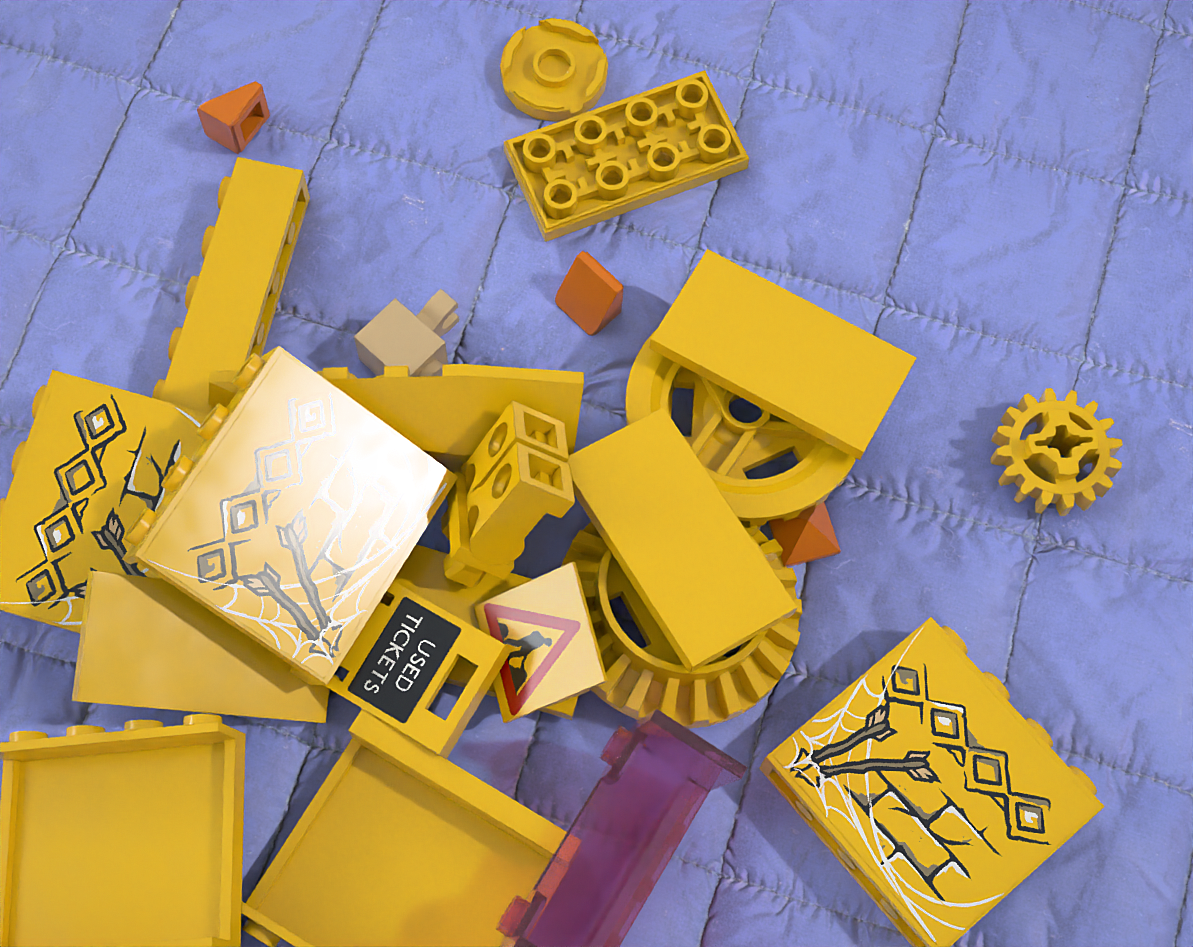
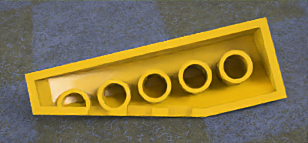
(451, 411)

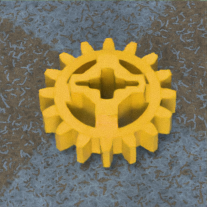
(1040, 469)

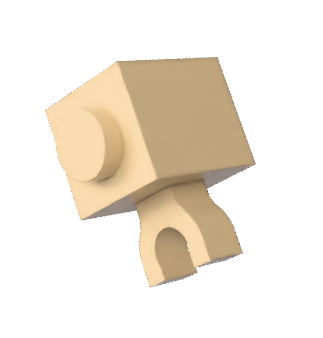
(402, 338)

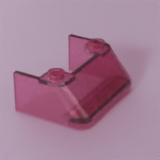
(620, 837)

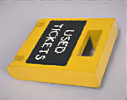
(406, 659)

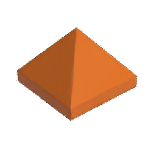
(806, 536)

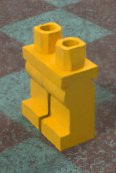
(505, 492)

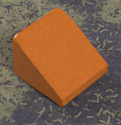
(235, 116)
(590, 294)

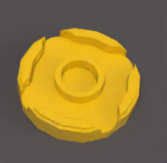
(554, 70)

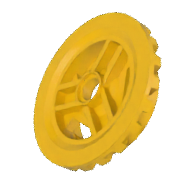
(733, 447)
(655, 674)

